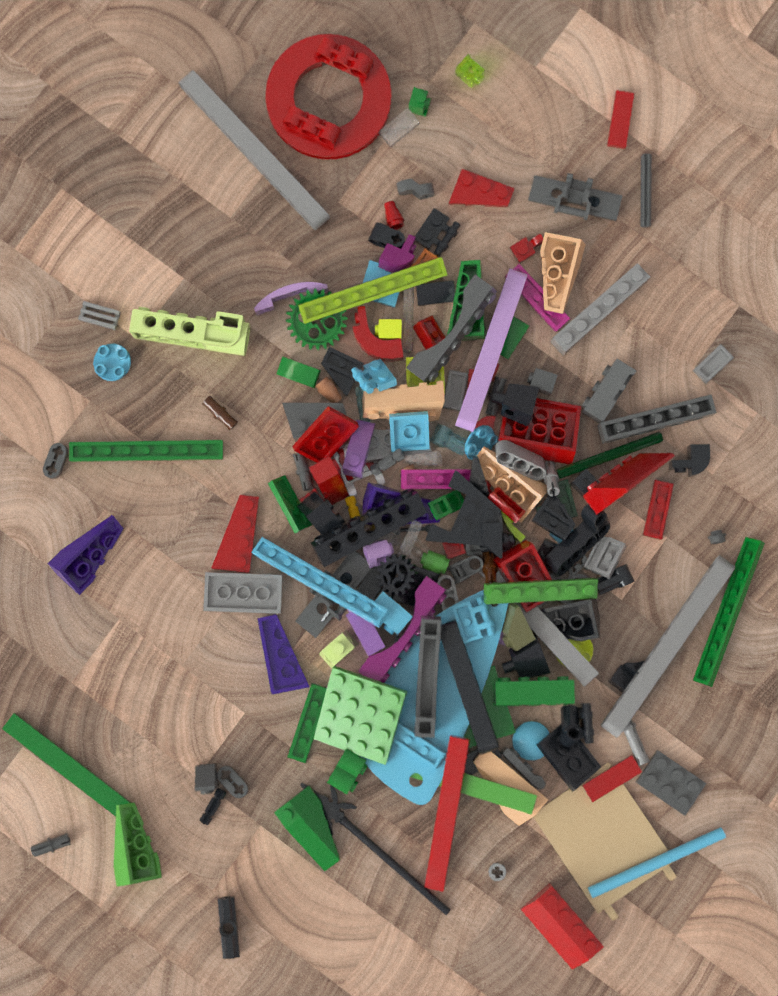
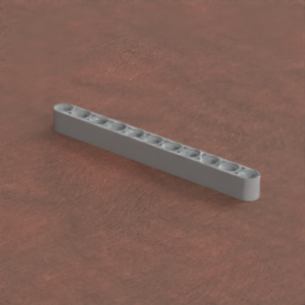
(254, 150)
(667, 646)

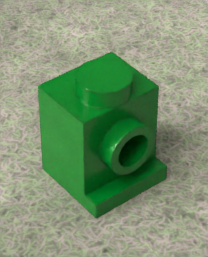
(419, 102)

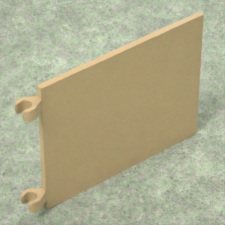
(601, 839)

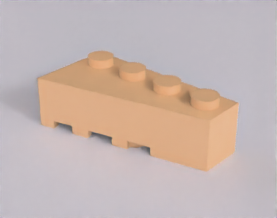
(404, 400)

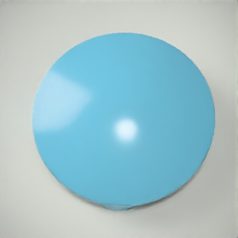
(112, 362)
(481, 437)
(527, 737)

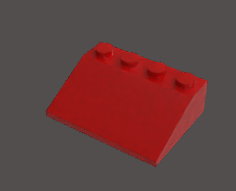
(550, 432)
(623, 479)

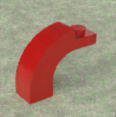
(376, 348)

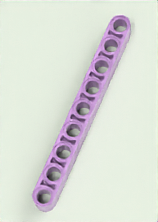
(491, 350)

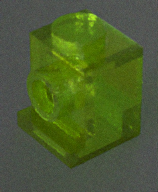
(470, 78)

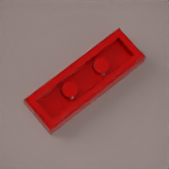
(620, 119)
(658, 509)
(611, 778)

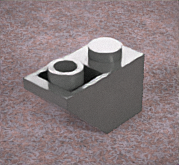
(206, 778)

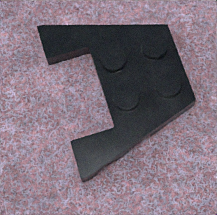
(473, 512)

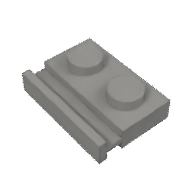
(605, 556)

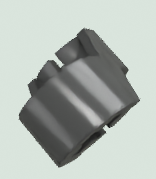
(411, 187)

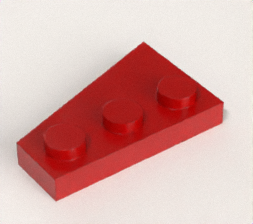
(479, 190)

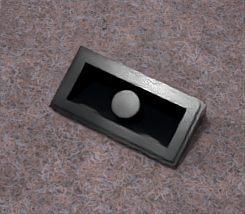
(435, 293)

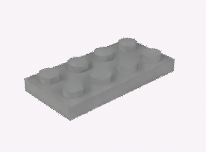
(243, 593)

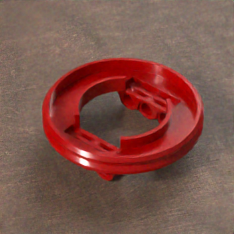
(310, 133)

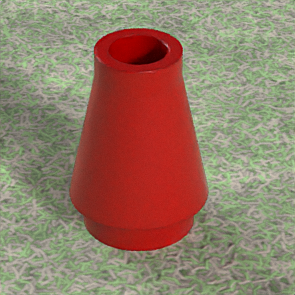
(393, 216)

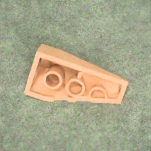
(560, 266)
(496, 770)

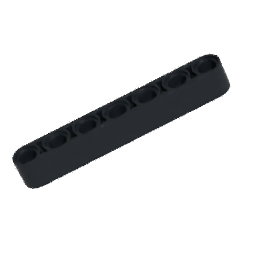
(468, 688)

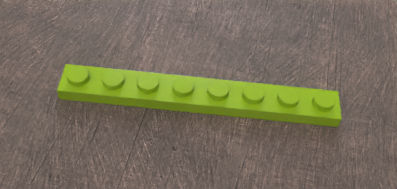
(372, 290)

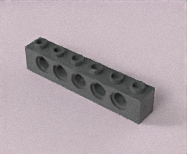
(656, 419)

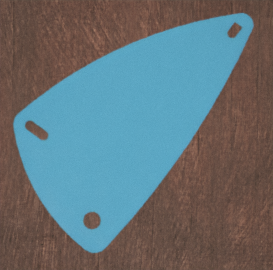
(450, 712)

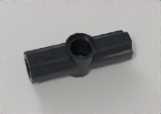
(229, 940)

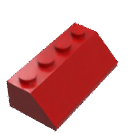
(562, 927)

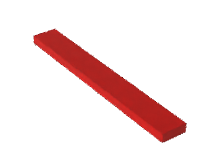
(447, 813)

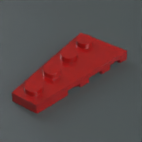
(239, 536)

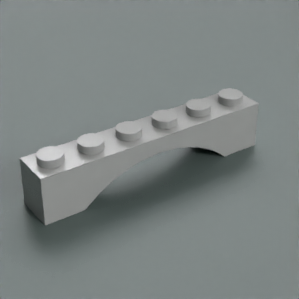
(599, 309)

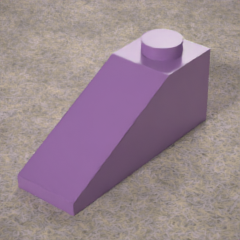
(358, 449)

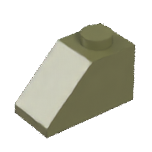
(516, 629)

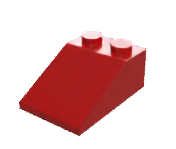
(521, 565)

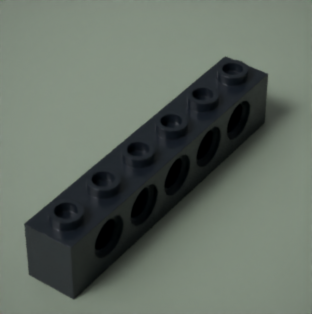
(379, 528)

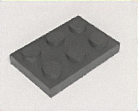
(671, 782)

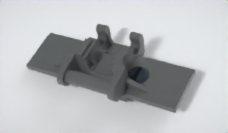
(577, 192)
(351, 573)

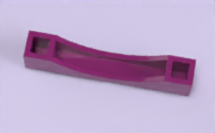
(426, 597)

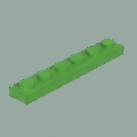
(540, 591)

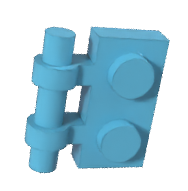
(378, 373)
(467, 621)

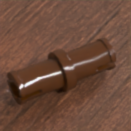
(219, 412)
(489, 567)

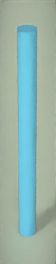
(656, 862)

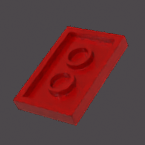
(325, 435)

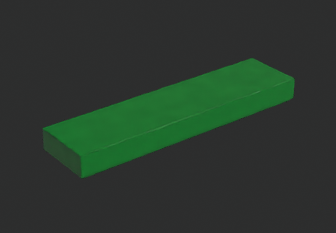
(307, 724)

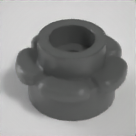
(717, 537)

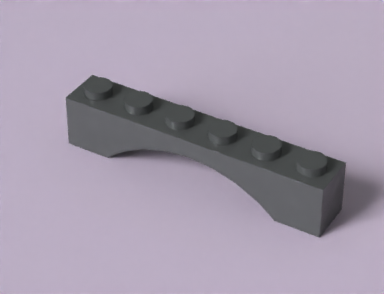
(476, 298)
(427, 676)

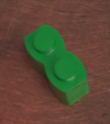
(346, 772)

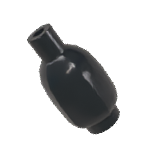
(507, 542)

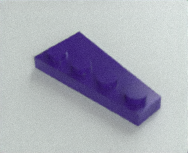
(281, 662)

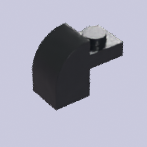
(697, 461)

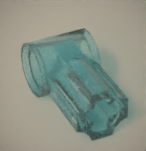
(447, 439)

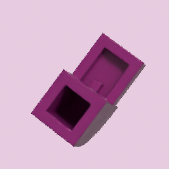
(397, 259)

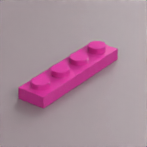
(533, 295)
(430, 478)

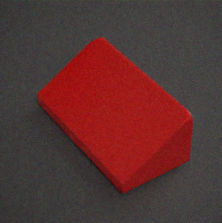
(428, 332)

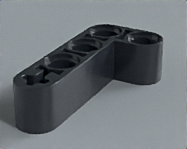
(579, 541)

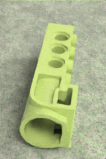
(206, 335)

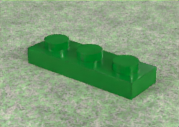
(288, 502)

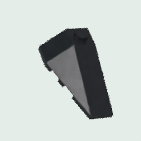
(576, 620)

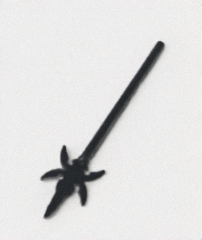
(332, 811)

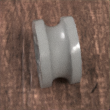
(492, 875)

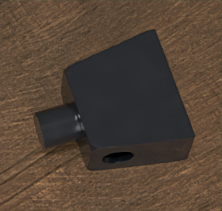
(517, 402)
(527, 661)

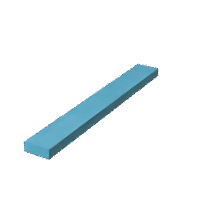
(321, 582)

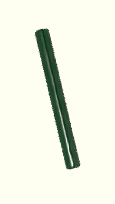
(609, 455)

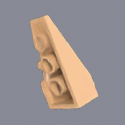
(517, 486)

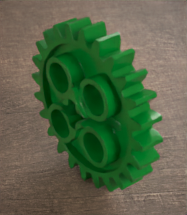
(301, 330)

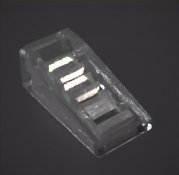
(430, 459)

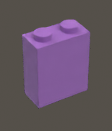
(366, 633)

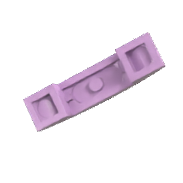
(266, 303)

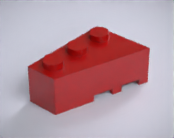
(328, 480)

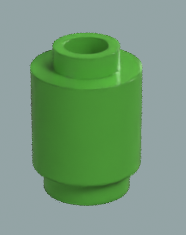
(434, 562)

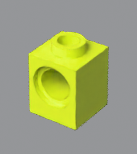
(389, 329)

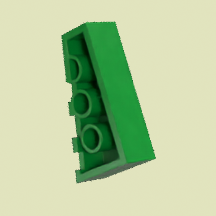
(466, 273)
(534, 692)

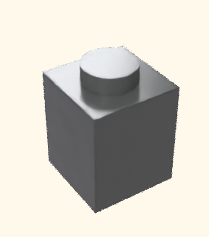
(543, 380)

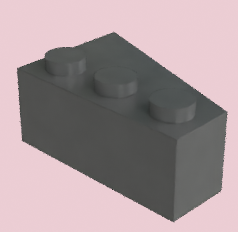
(608, 390)
(302, 415)

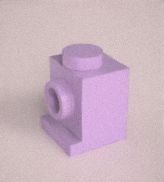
(377, 552)

